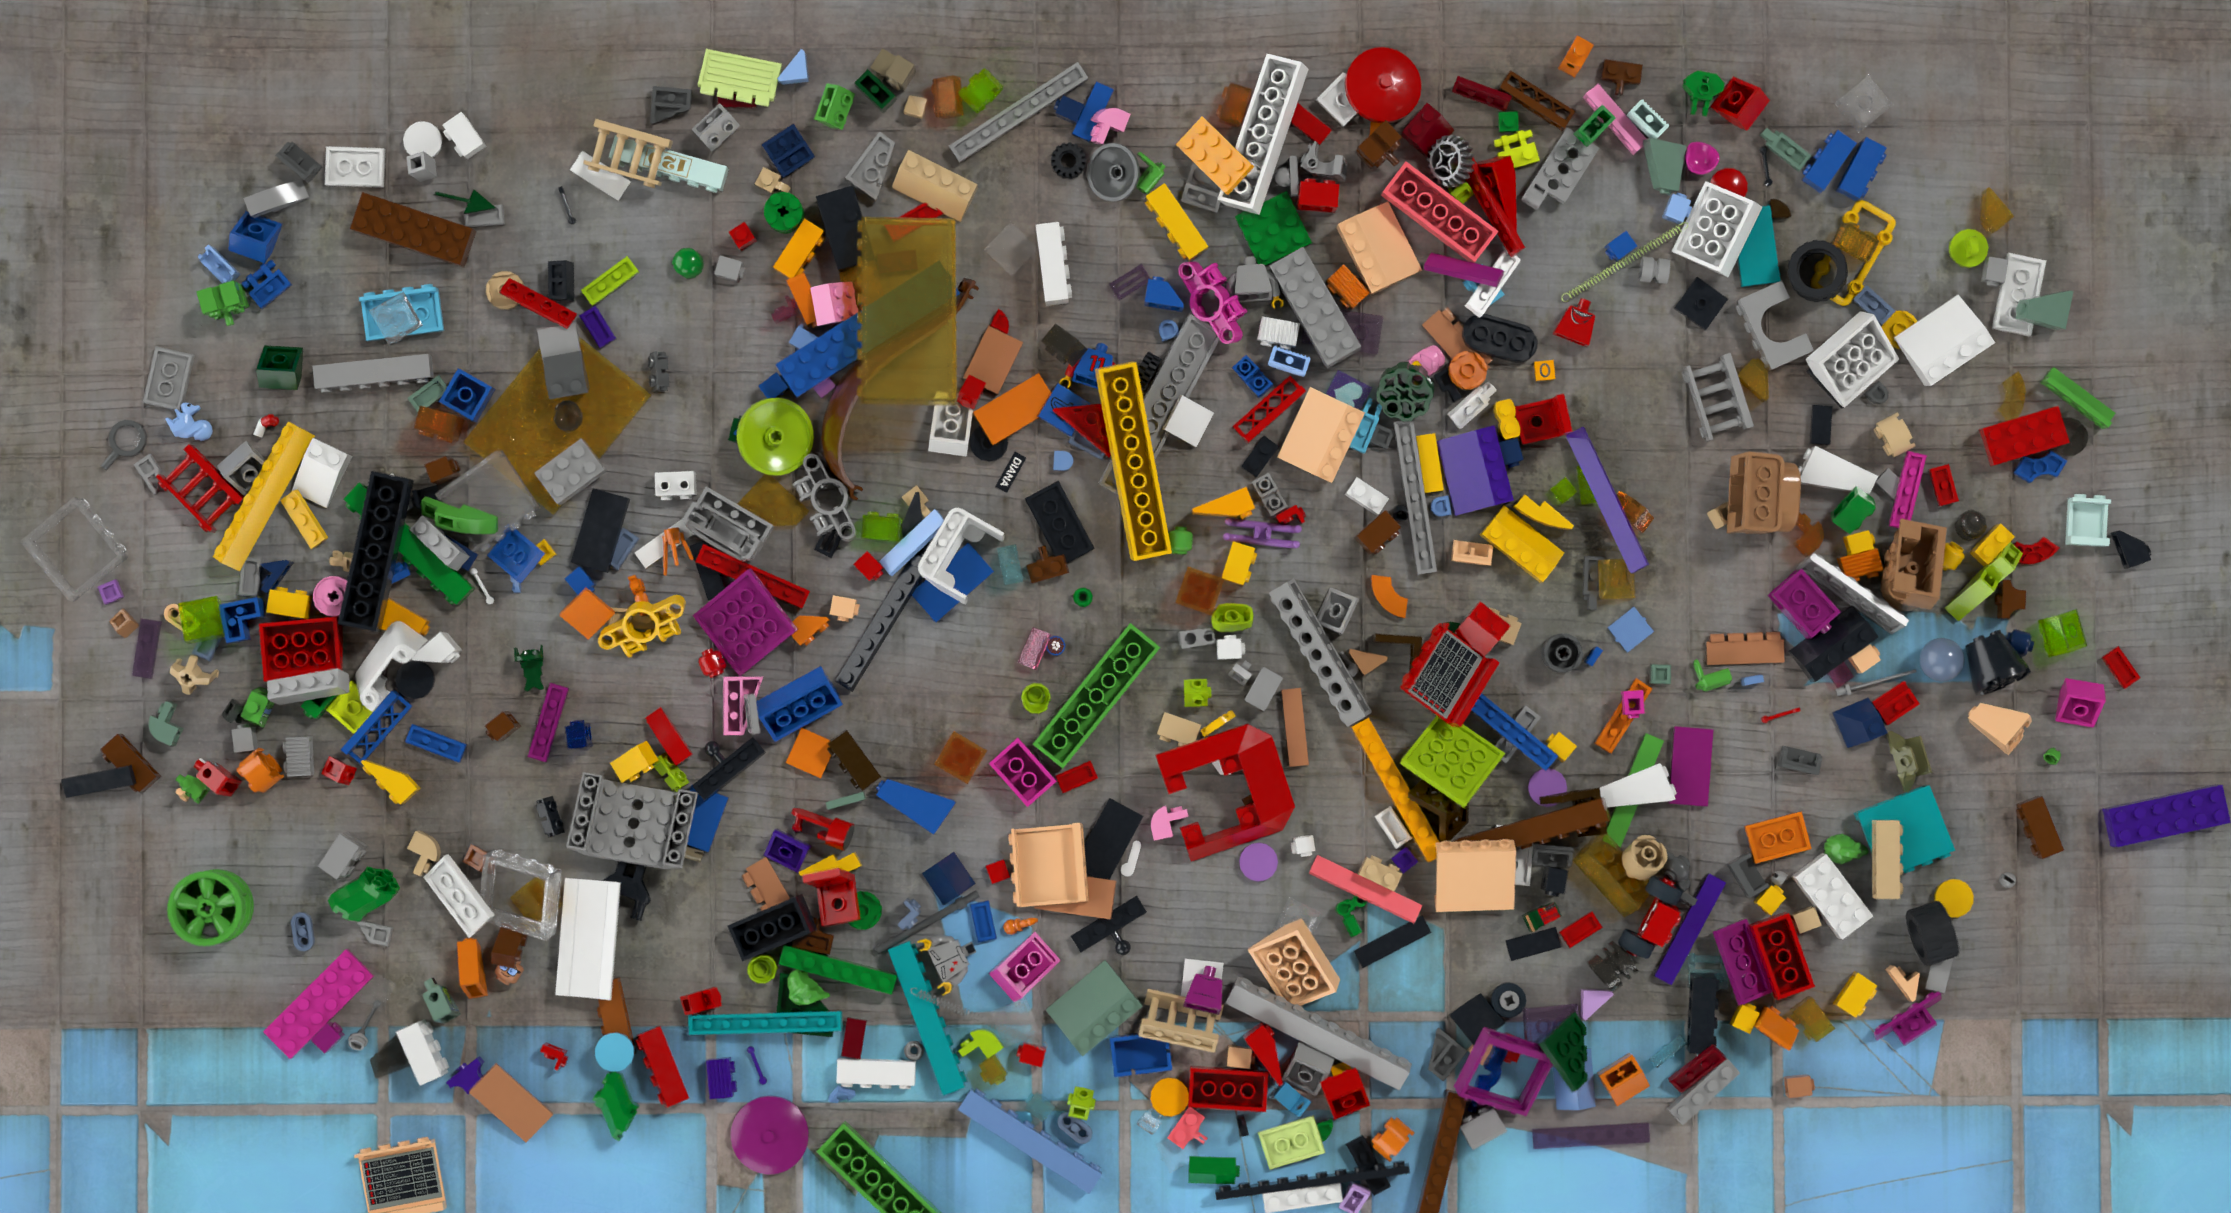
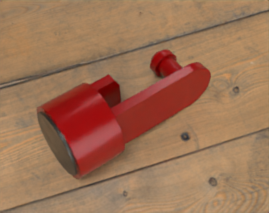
(839, 831)

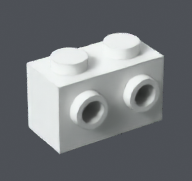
(675, 484)
(1230, 648)

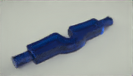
(1492, 1064)

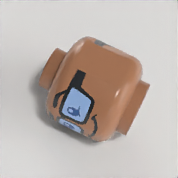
(509, 975)

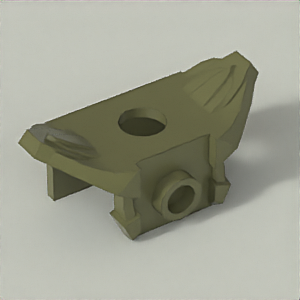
(1909, 758)

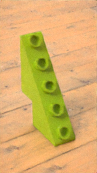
(1984, 582)

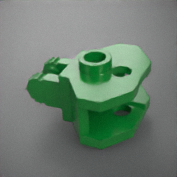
(1702, 91)

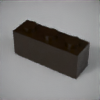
(853, 760)

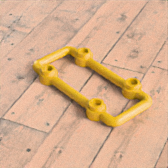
(1885, 237)

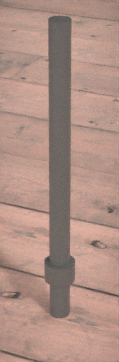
(959, 903)

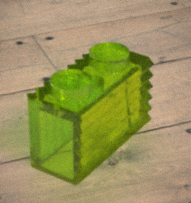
(881, 527)

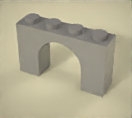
(1752, 309)

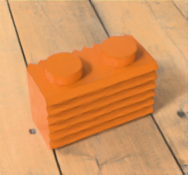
(1347, 287)
(1861, 564)

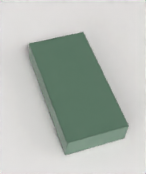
(428, 394)
(845, 800)

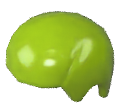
(1035, 698)
(762, 969)

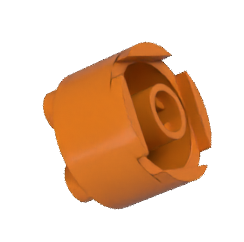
(260, 771)
(1392, 1139)

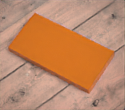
(1013, 409)

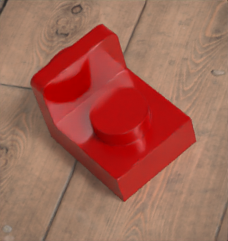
(1287, 515)
(339, 771)
(552, 1052)

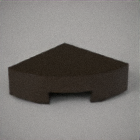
(1779, 209)

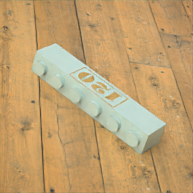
(676, 166)

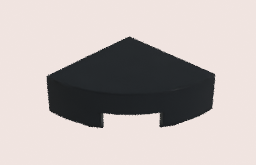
(1242, 1125)

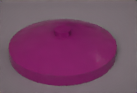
(769, 1134)

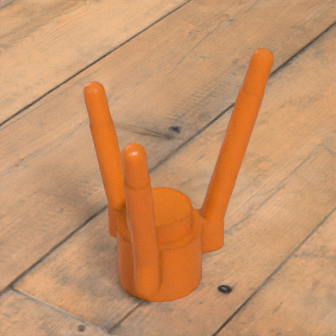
(672, 538)

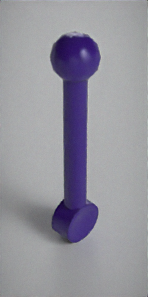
(762, 1080)

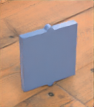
(1630, 629)

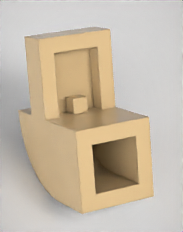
(428, 849)

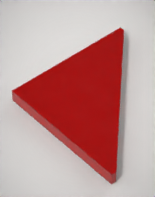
(1088, 422)

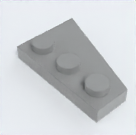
(872, 166)

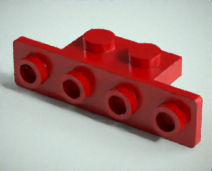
(538, 303)

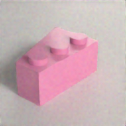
(733, 702)

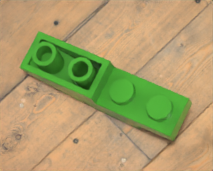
(459, 520)

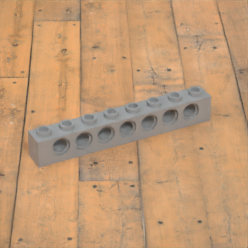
(1321, 642)

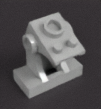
(1335, 169)

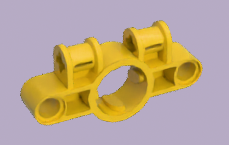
(634, 641)

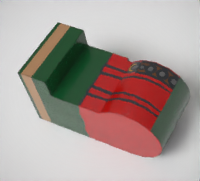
(1541, 916)

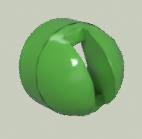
(2048, 756)

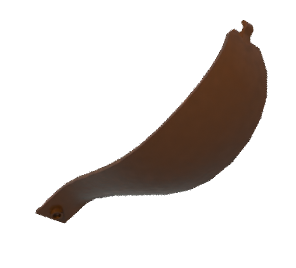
(843, 400)

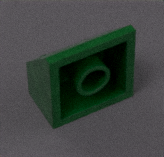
(280, 367)

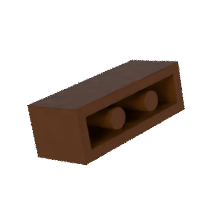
(123, 753)
(2039, 827)

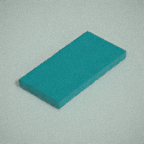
(1759, 256)

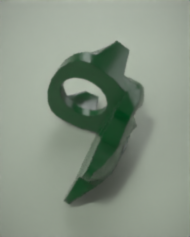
(532, 664)

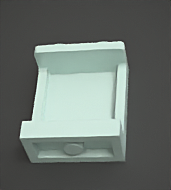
(2087, 521)

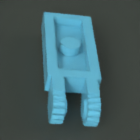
(1366, 428)

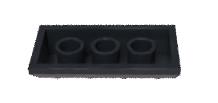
(1827, 651)

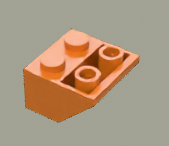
(1623, 1079)

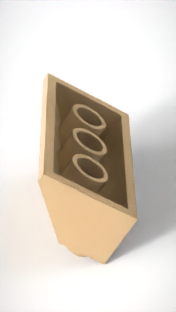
(934, 185)

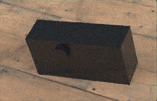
(840, 217)
(772, 927)

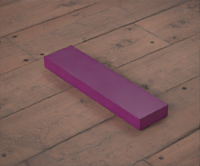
(1463, 269)
(548, 722)

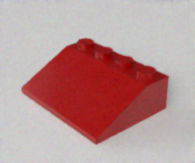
(300, 647)

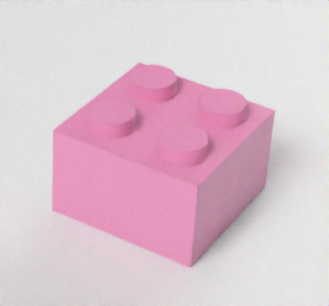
(834, 302)

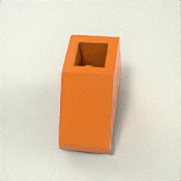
(808, 627)

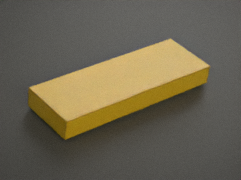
(1429, 463)

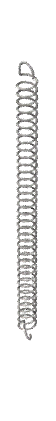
(985, 1023)

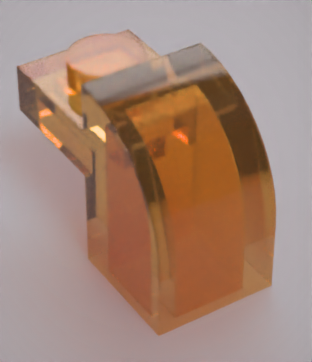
(1635, 512)
(1811, 537)

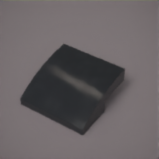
(1474, 1016)

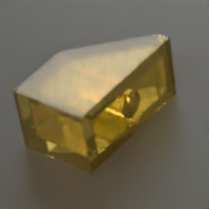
(1993, 211)
(1755, 378)

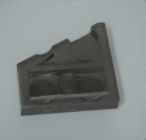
(389, 1059)

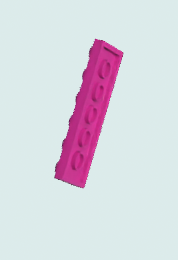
(318, 1004)

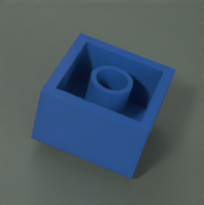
(467, 395)

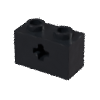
(1554, 881)

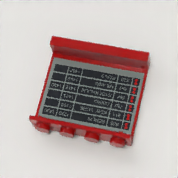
(1448, 676)

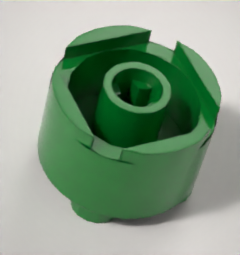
(779, 202)

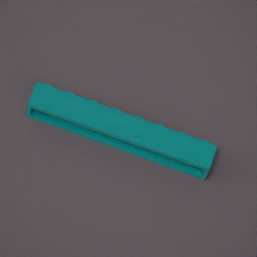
(926, 1017)

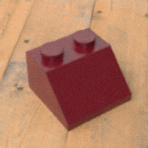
(1426, 129)

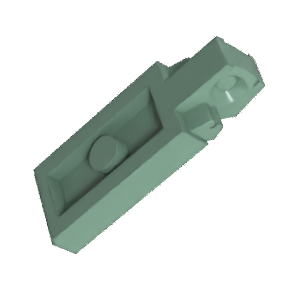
(1786, 148)

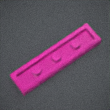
(1907, 488)

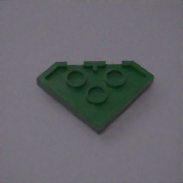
(784, 1004)
(1567, 1051)

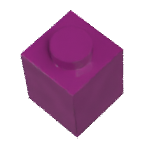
(328, 1036)

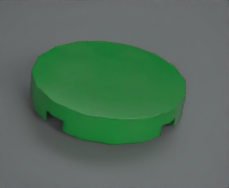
(869, 909)

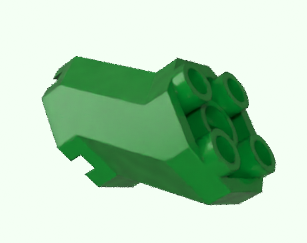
(364, 893)
(616, 1104)

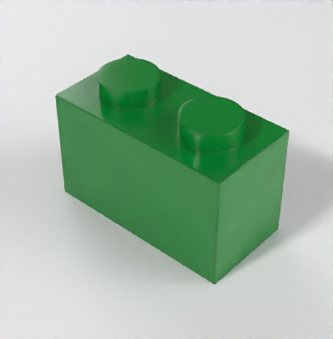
(1853, 510)

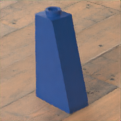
(919, 805)

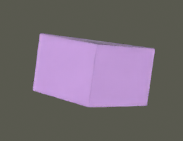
(1592, 1000)
(1354, 1197)

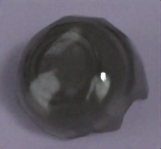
(568, 416)
(1971, 525)

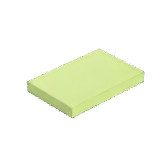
(1291, 1142)

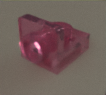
(784, 313)

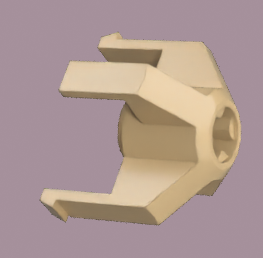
(191, 674)

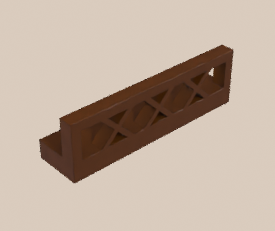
(1534, 105)

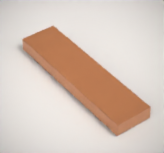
(1295, 727)

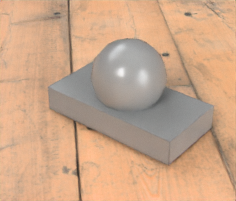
(1289, 176)

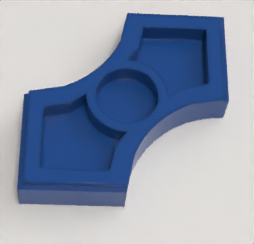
(2030, 468)

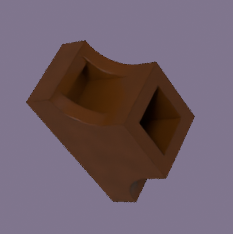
(2009, 599)

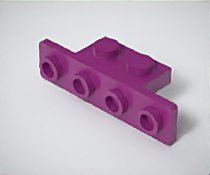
(1912, 1022)

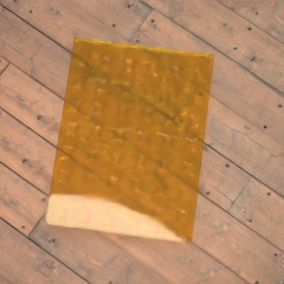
(525, 427)

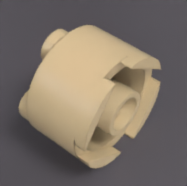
(1894, 434)
(1644, 857)

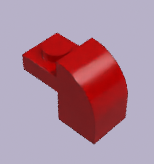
(701, 1000)

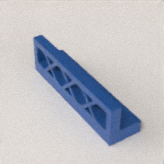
(371, 722)

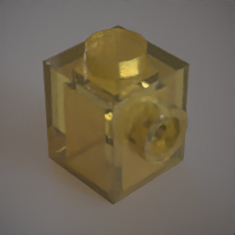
(993, 1070)

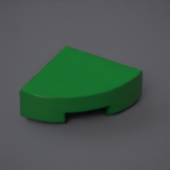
(1325, 1128)

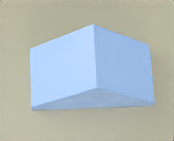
(796, 70)

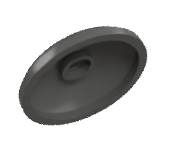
(1104, 168)

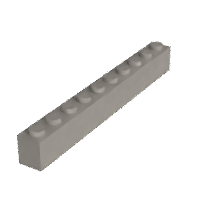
(1319, 1033)

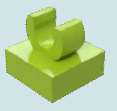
(1462, 192)

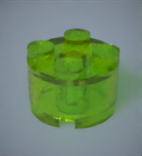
(981, 90)

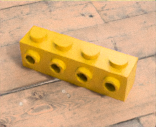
(1176, 222)

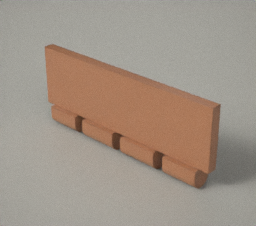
(1449, 335)
(1747, 651)
(767, 884)

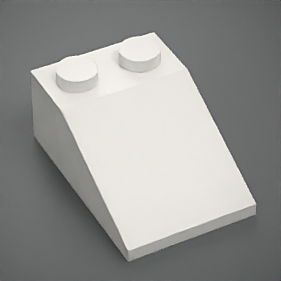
(950, 429)
(321, 472)

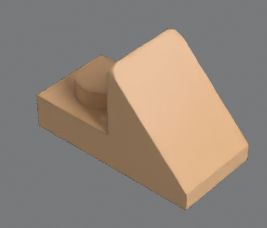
(1907, 985)

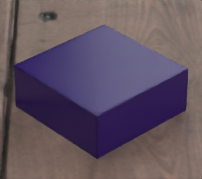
(1404, 860)

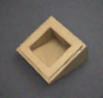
(1719, 515)

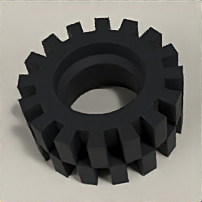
(1071, 149)
(1147, 368)

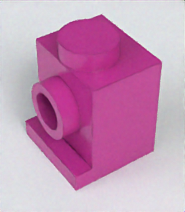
(1638, 698)

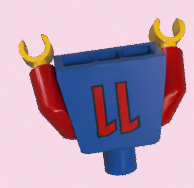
(1084, 370)

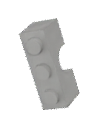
(439, 544)

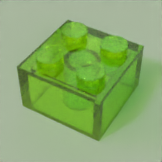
(201, 619)

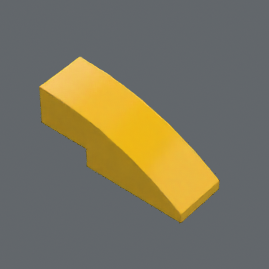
(1542, 514)
(847, 863)

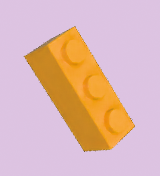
(800, 249)

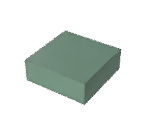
(1660, 674)

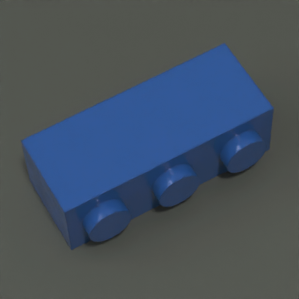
(1828, 161)
(1861, 169)

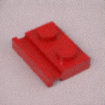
(1895, 702)

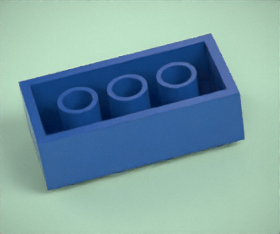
(798, 703)

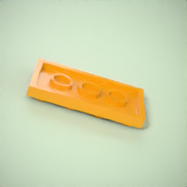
(1215, 155)

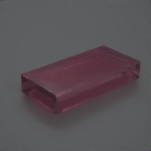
(1034, 648)

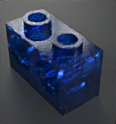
(578, 735)

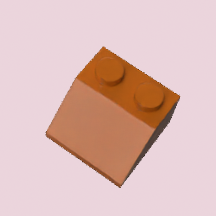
(1776, 1028)

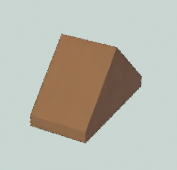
(1366, 661)

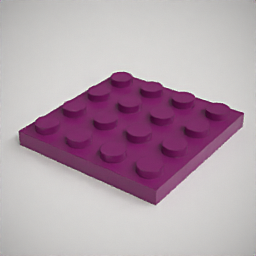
(745, 622)

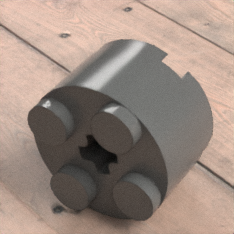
(1572, 650)

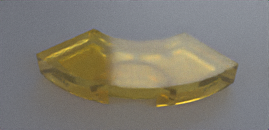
(2014, 397)

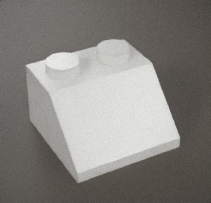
(439, 649)

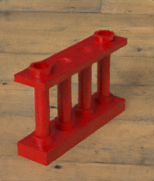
(207, 469)

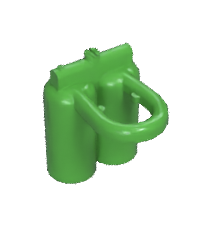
(1151, 175)
(1711, 680)

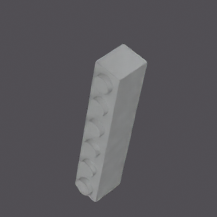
(373, 372)

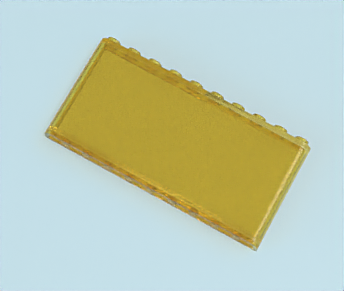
(907, 311)

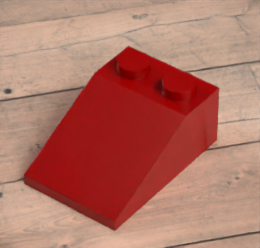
(1263, 1045)

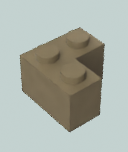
(893, 69)

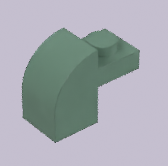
(162, 728)

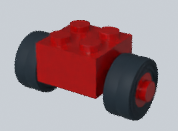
(1658, 920)

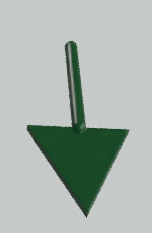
(475, 203)

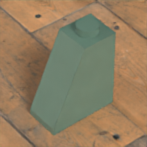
(1664, 164)
(2046, 310)

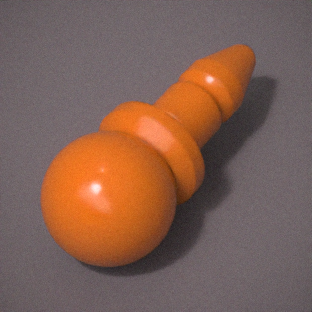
(1012, 926)

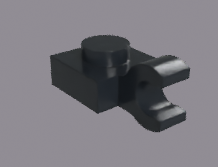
(1445, 384)

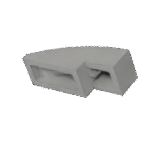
(276, 198)

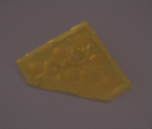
(773, 503)

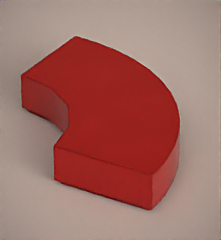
(2036, 552)

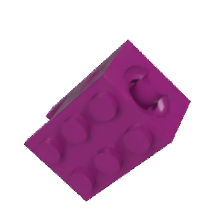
(1804, 604)

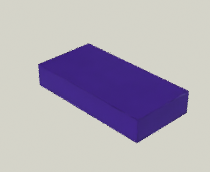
(597, 327)

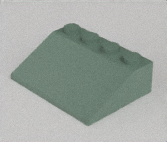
(1094, 1008)

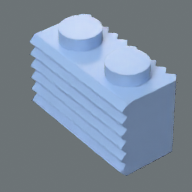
(1288, 361)

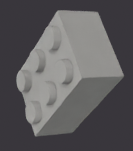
(570, 472)

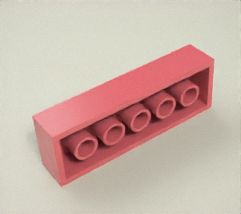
(1439, 212)

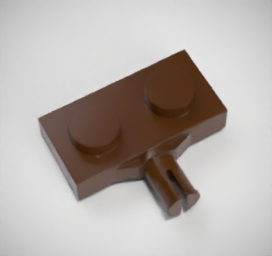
(1621, 74)
(1047, 566)
(815, 941)

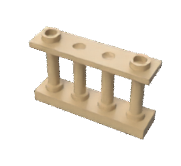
(641, 140)
(1173, 1033)

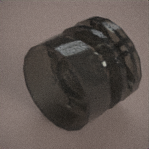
(1612, 966)

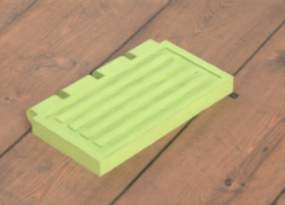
(740, 76)

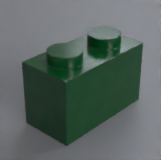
(875, 91)

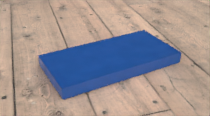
(968, 571)

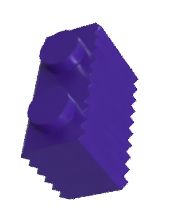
(720, 1077)

